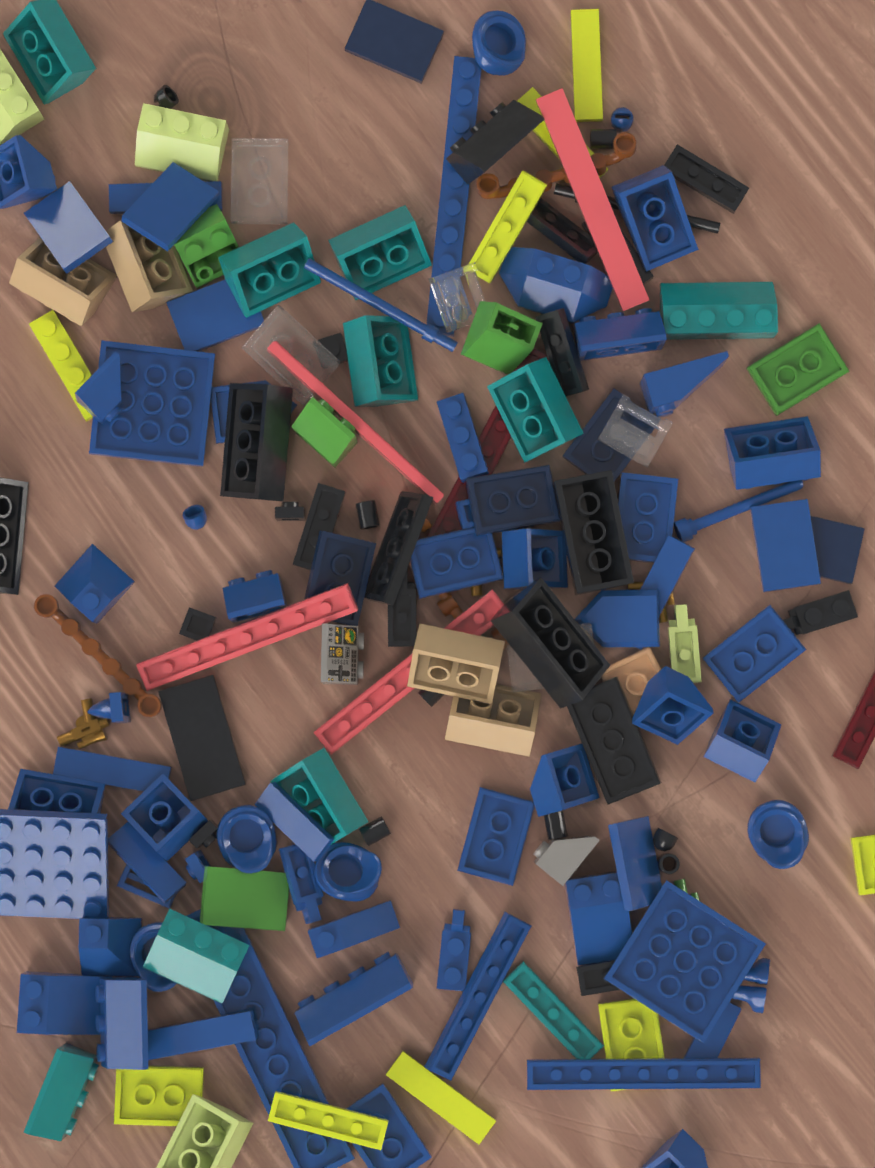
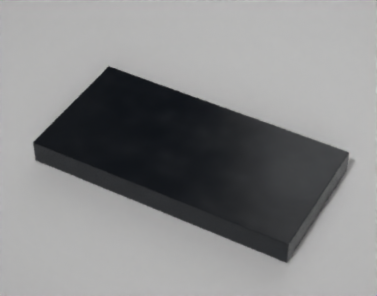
(397, 547)
(202, 738)
(613, 742)

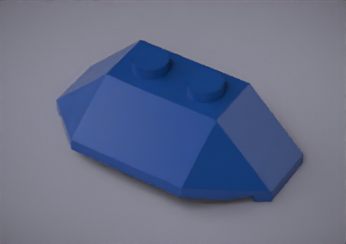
(551, 282)

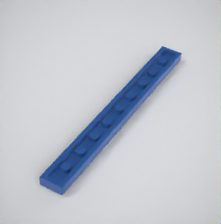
(454, 189)

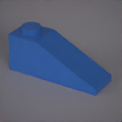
(353, 929)

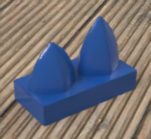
(113, 708)

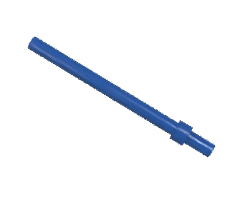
(429, 332)

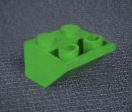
(204, 244)
(500, 337)
(325, 432)

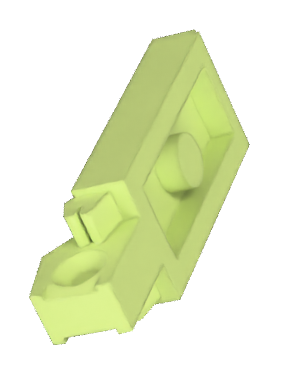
(684, 644)

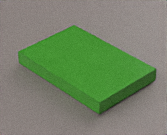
(797, 369)
(244, 899)

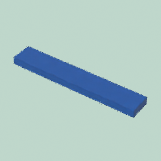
(477, 996)

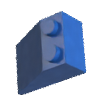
(655, 217)
(671, 386)
(597, 917)
(58, 1003)

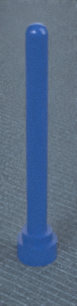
(687, 529)

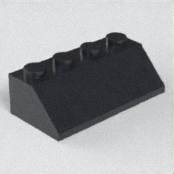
(256, 441)
(12, 524)
(593, 532)
(551, 643)

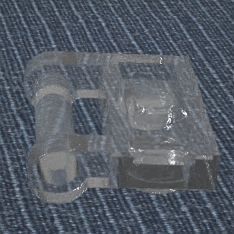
(452, 297)
(630, 439)

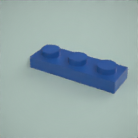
(462, 437)

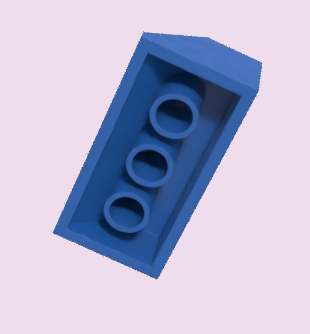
(353, 998)

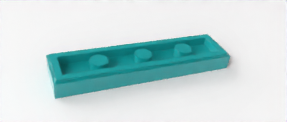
(552, 1012)

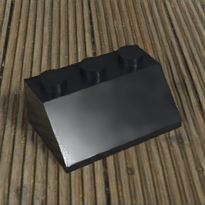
(492, 139)

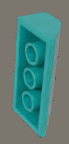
(719, 310)

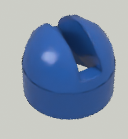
(622, 124)
(195, 517)

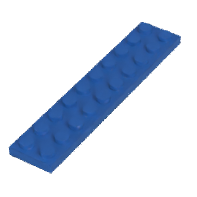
(277, 1058)

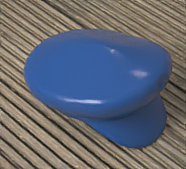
(498, 43)
(778, 833)
(247, 838)
(348, 872)
(139, 951)

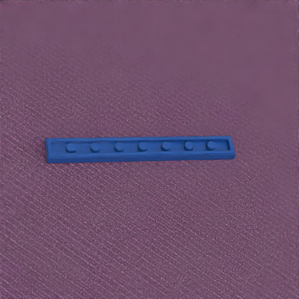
(643, 1073)

